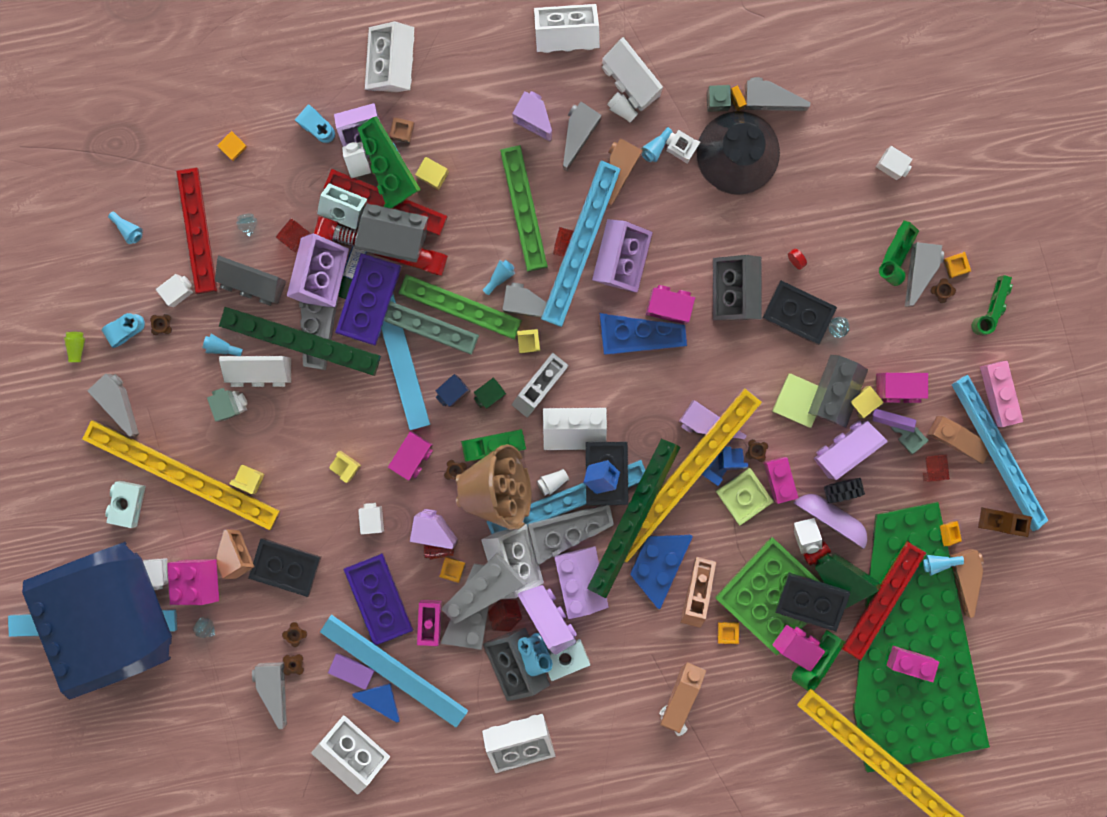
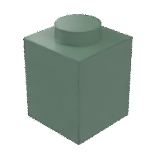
(718, 98)
(223, 405)

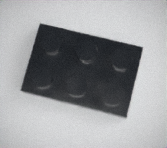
(799, 312)
(617, 455)
(284, 567)
(812, 602)

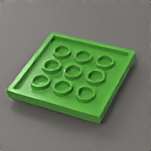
(757, 589)

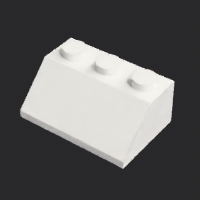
(566, 28)
(389, 57)
(631, 75)
(256, 370)
(573, 427)
(518, 552)
(518, 743)
(350, 755)

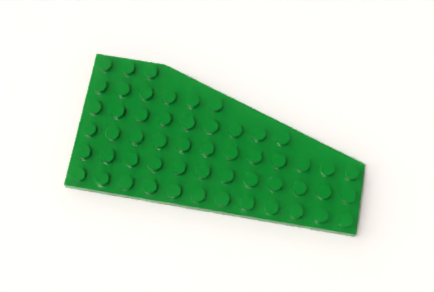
(899, 711)

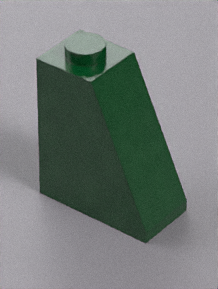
(844, 575)

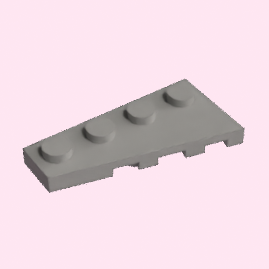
(320, 322)
(565, 531)
(487, 586)
(471, 630)

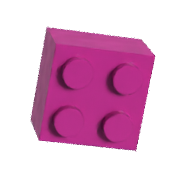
(670, 305)
(905, 386)
(193, 582)

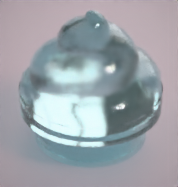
(246, 223)
(839, 327)
(204, 628)

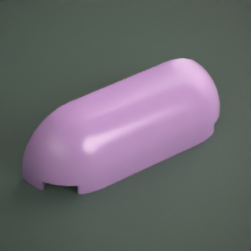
(834, 518)

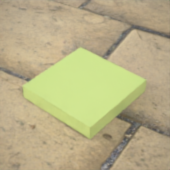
(796, 400)
(744, 496)

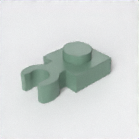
(911, 440)

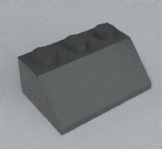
(391, 232)
(249, 281)
(737, 288)
(836, 390)
(510, 667)

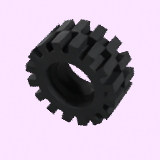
(844, 490)

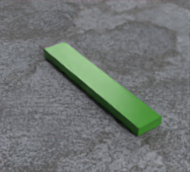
(523, 208)
(460, 306)

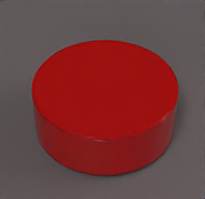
(797, 259)

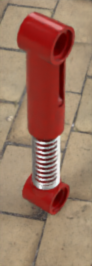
(427, 261)

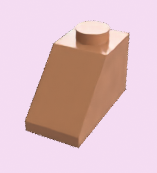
(233, 555)

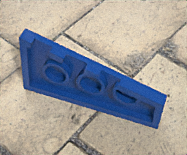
(628, 334)

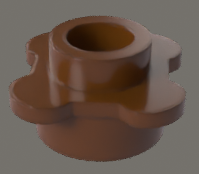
(949, 290)
(156, 320)
(762, 447)
(450, 470)
(288, 635)
(298, 660)

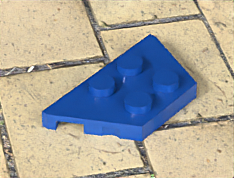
(658, 564)

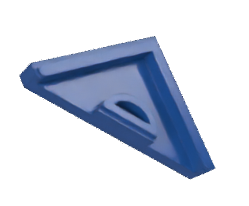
(380, 699)

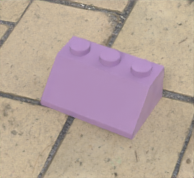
(622, 255)
(317, 271)
(849, 449)
(432, 530)
(575, 574)
(548, 618)

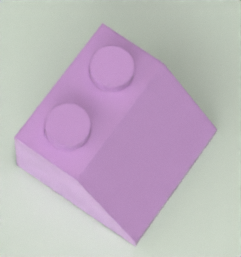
(532, 115)
(349, 121)

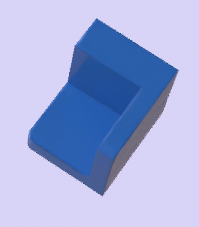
(731, 459)
(713, 473)
(601, 477)

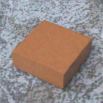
(401, 130)

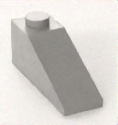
(769, 96)
(580, 127)
(924, 263)
(523, 301)
(539, 385)
(114, 399)
(271, 688)

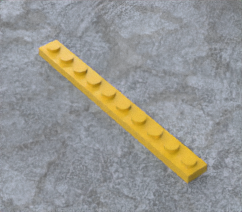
(696, 463)
(181, 475)
(876, 756)

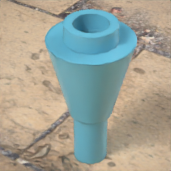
(653, 149)
(129, 231)
(502, 272)
(217, 346)
(936, 564)

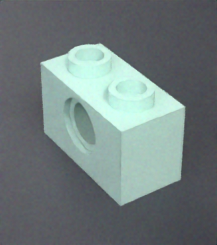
(341, 206)
(134, 495)
(578, 661)

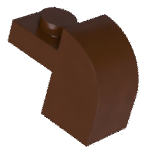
(1005, 522)

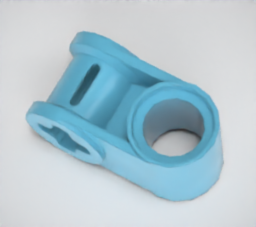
(314, 123)
(120, 330)
(535, 656)

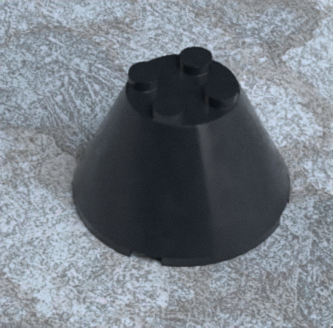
(738, 152)

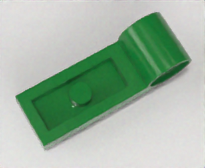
(896, 254)
(996, 307)
(482, 446)
(811, 679)

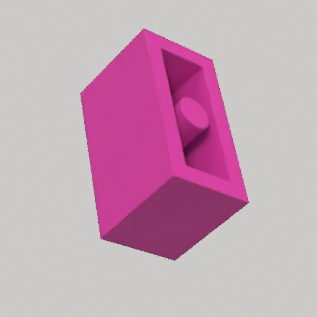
(410, 456)
(781, 480)
(429, 622)
(798, 647)
(912, 663)

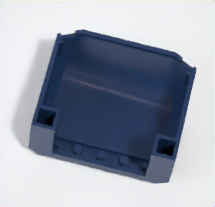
(98, 620)

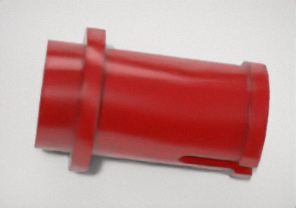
(812, 558)

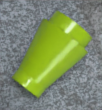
(74, 345)

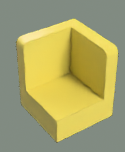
(432, 173)
(528, 341)
(866, 401)
(344, 466)
(247, 479)

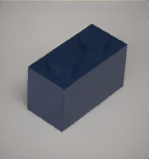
(451, 391)

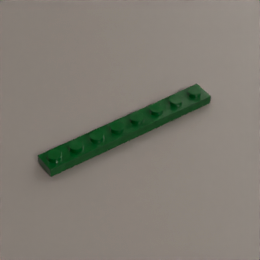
(300, 341)
(633, 518)

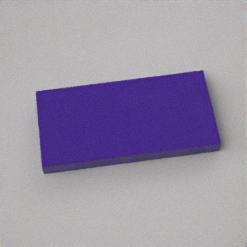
(368, 299)
(378, 599)

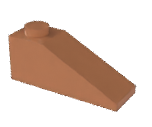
(624, 157)
(958, 438)
(968, 579)
(698, 593)
(682, 697)

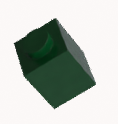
(489, 393)

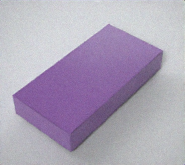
(894, 420)
(351, 671)

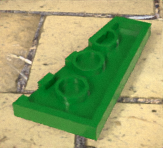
(392, 174)

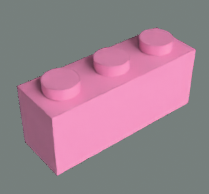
(1001, 394)

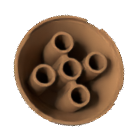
(497, 488)

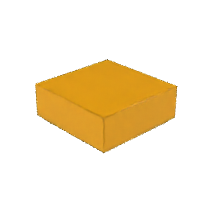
(737, 98)
(232, 146)
(957, 265)
(950, 533)
(452, 569)
(728, 633)

